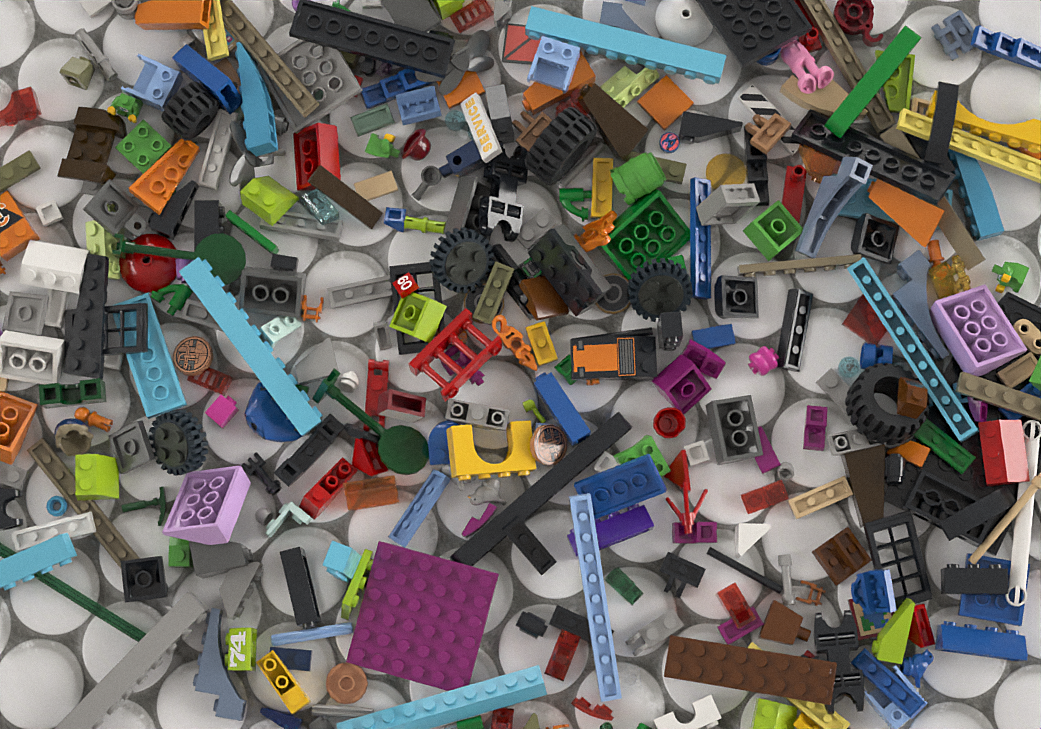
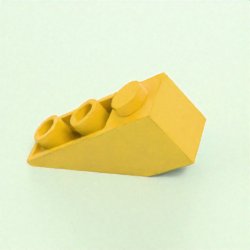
(283, 682)

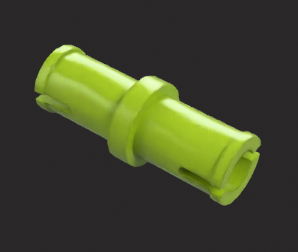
(424, 225)

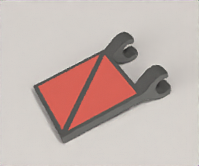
(517, 46)

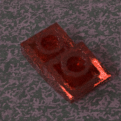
(764, 496)
(600, 712)

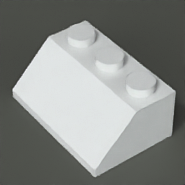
(53, 266)
(31, 357)

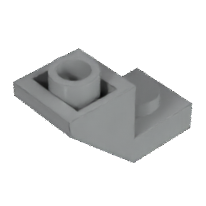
(502, 13)

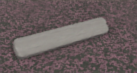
(340, 711)

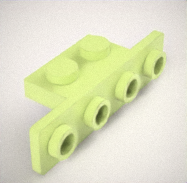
(627, 85)
(102, 243)

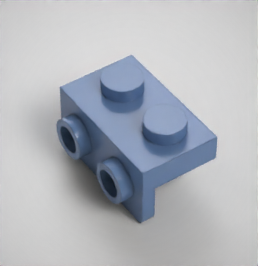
(418, 105)

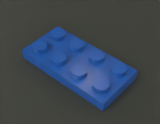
(622, 486)

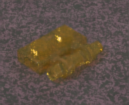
(943, 278)

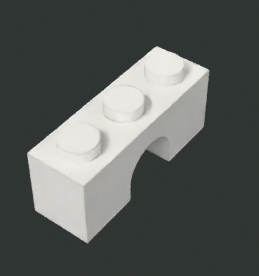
(704, 714)

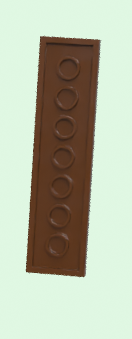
(750, 670)

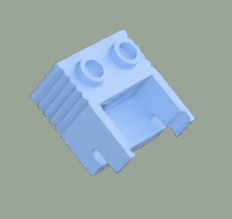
(554, 64)
(155, 83)
(887, 709)

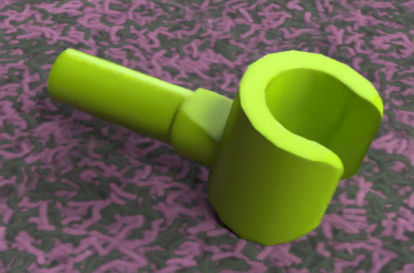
(530, 405)

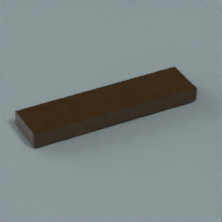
(345, 197)

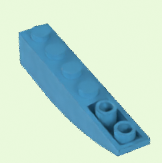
(256, 106)
(977, 197)

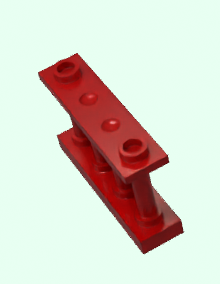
(448, 336)

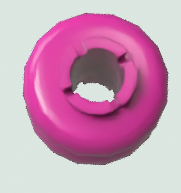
(763, 361)

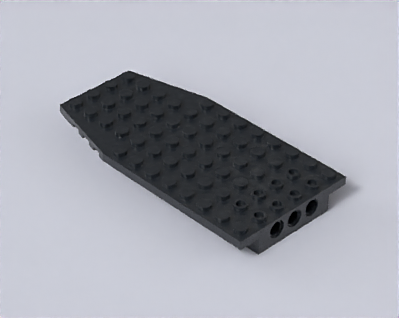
(940, 489)

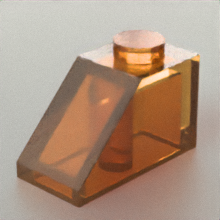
(816, 163)

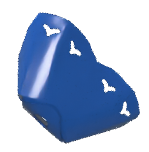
(269, 417)

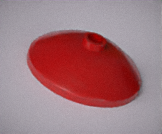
(152, 275)

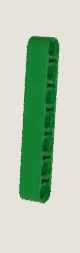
(872, 81)

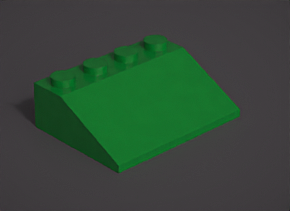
(644, 233)

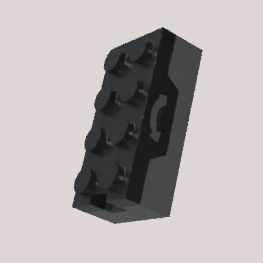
(569, 269)

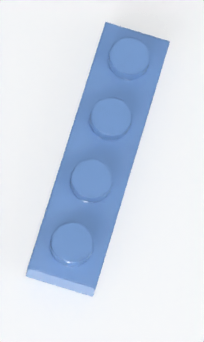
(419, 508)

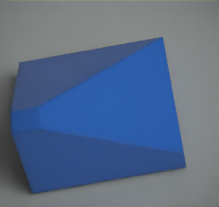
(395, 218)

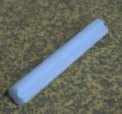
(312, 634)

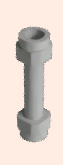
(785, 562)

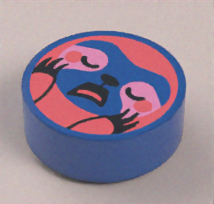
(669, 142)

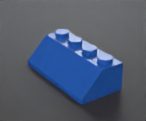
(981, 642)

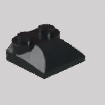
(874, 238)
(736, 297)
(144, 579)

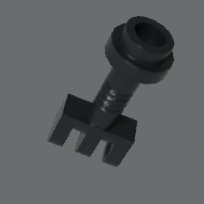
(358, 433)
(273, 487)

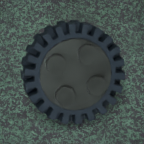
(461, 260)
(659, 289)
(178, 442)

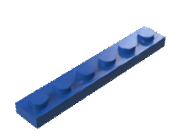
(699, 241)

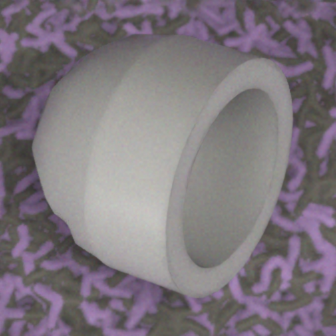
(190, 41)
(785, 471)
(264, 516)

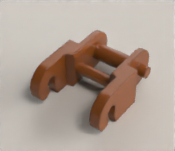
(813, 587)

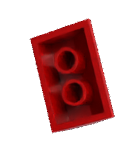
(315, 147)
(1003, 452)

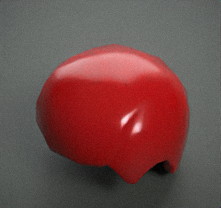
(669, 422)

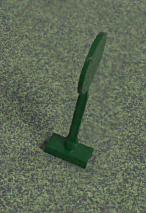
(220, 251)
(399, 447)

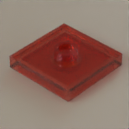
(865, 322)

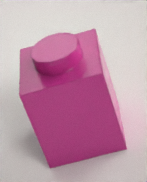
(222, 410)

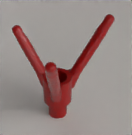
(687, 518)

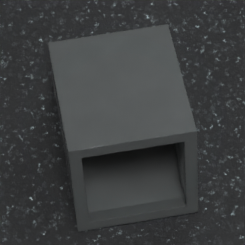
(218, 558)

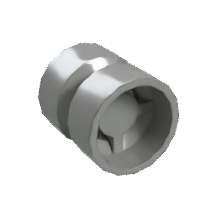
(126, 8)

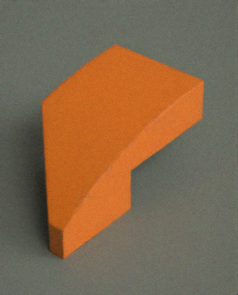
(912, 452)

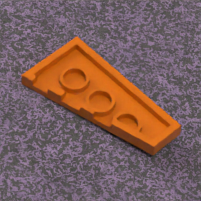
(163, 177)

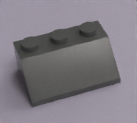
(466, 204)
(272, 291)
(734, 429)

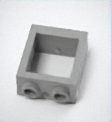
(727, 204)

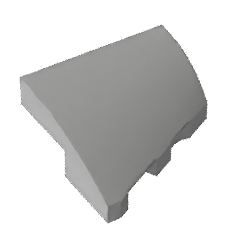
(317, 364)

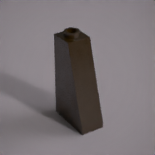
(614, 123)
(866, 479)

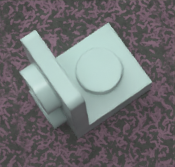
(278, 329)
(298, 515)

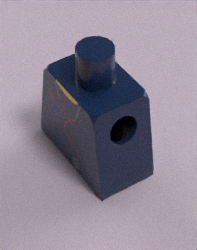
(469, 158)

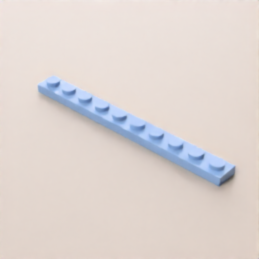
(595, 597)

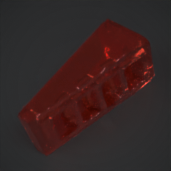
(475, 20)
(223, 386)

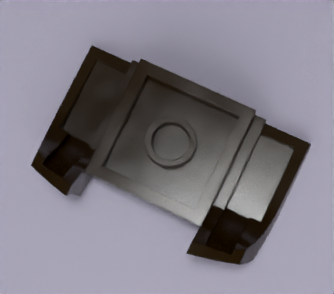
(92, 146)

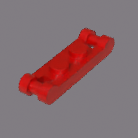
(376, 385)

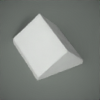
(747, 535)

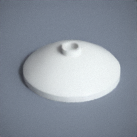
(680, 29)

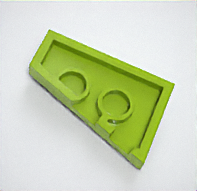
(357, 583)

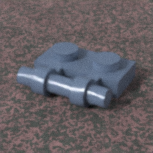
(961, 32)

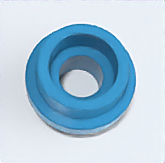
(50, 506)

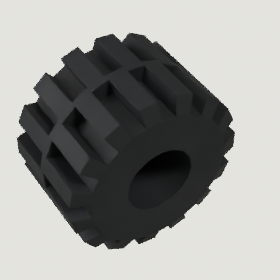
(190, 111)

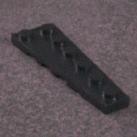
(87, 336)

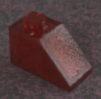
(735, 605)

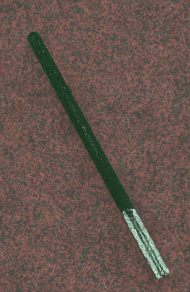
(82, 600)

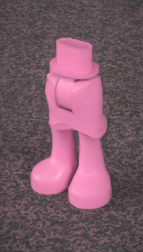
(798, 58)

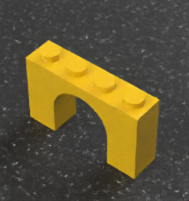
(467, 464)

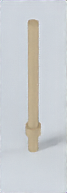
(1036, 484)

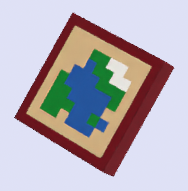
(868, 624)

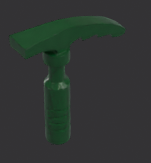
(143, 504)

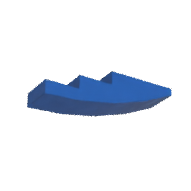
(1007, 47)
(390, 87)

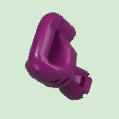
(462, 361)

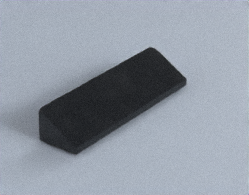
(501, 256)
(794, 329)

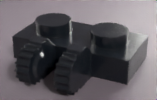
(682, 570)

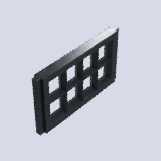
(414, 269)
(141, 329)
(888, 523)

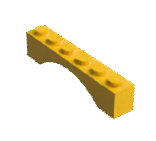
(1016, 135)

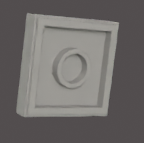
(25, 313)

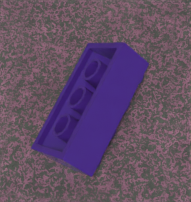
(618, 527)

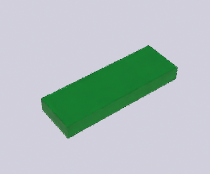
(251, 232)
(944, 446)

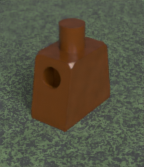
(783, 625)

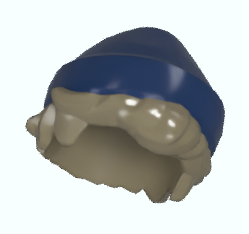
(73, 437)

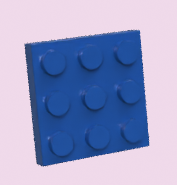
(993, 607)

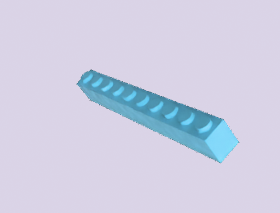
(626, 45)
(250, 346)
(913, 350)
(456, 703)

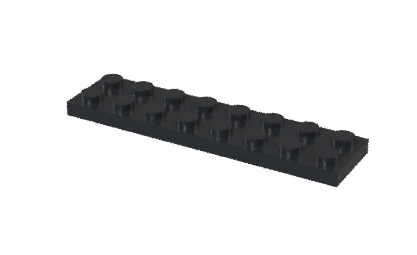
(372, 38)
(888, 162)

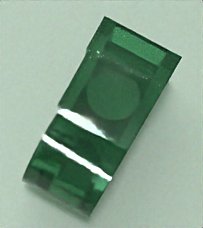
(623, 585)

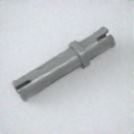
(100, 61)

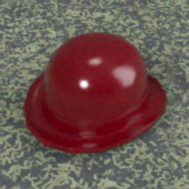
(416, 145)

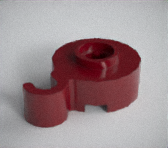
(857, 25)

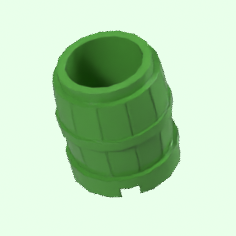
(638, 177)

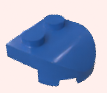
(439, 444)
(874, 591)

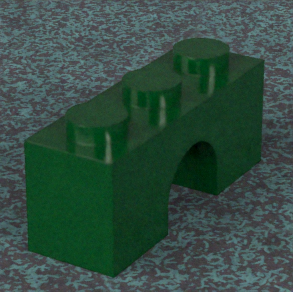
(64, 395)

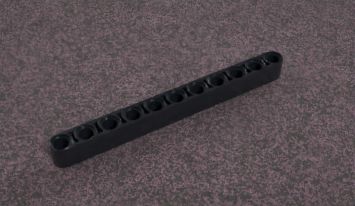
(543, 489)

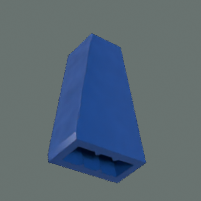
(209, 77)
(561, 409)

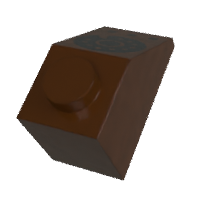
(911, 398)

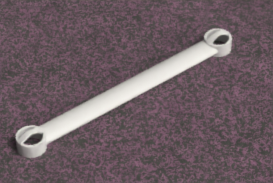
(1023, 521)

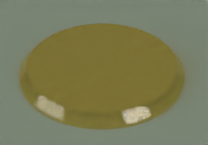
(725, 170)

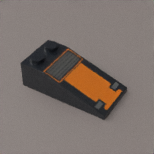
(614, 358)

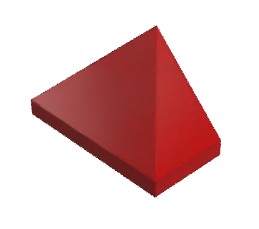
(367, 458)
(679, 471)
(920, 629)

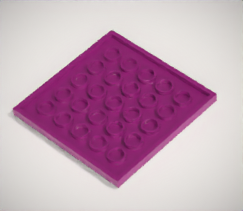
(422, 617)

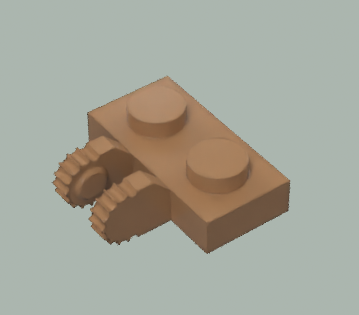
(533, 131)
(770, 132)

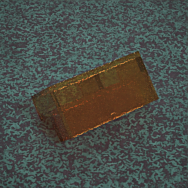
(371, 492)

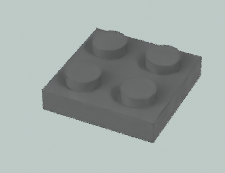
(131, 447)

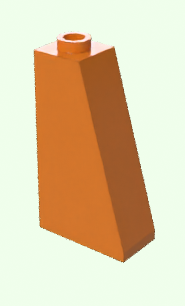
(173, 14)
(541, 96)
(907, 210)

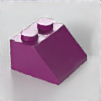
(682, 384)

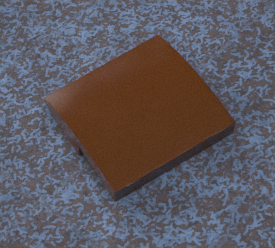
(543, 298)
(841, 556)

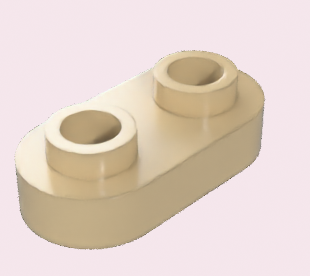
(1029, 337)

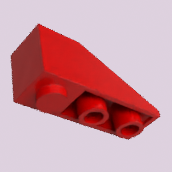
(327, 488)

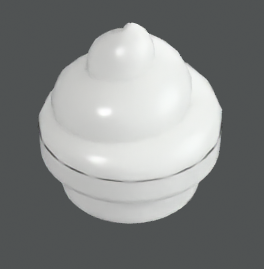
(348, 382)

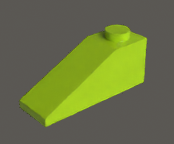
(893, 636)

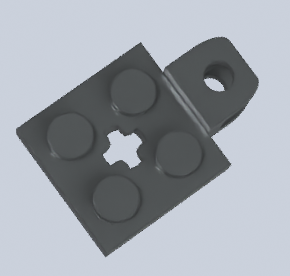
(125, 218)

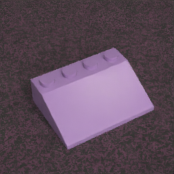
(976, 330)
(208, 505)

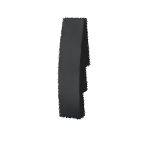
(756, 169)

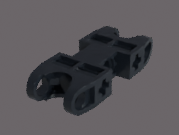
(501, 204)
(837, 644)

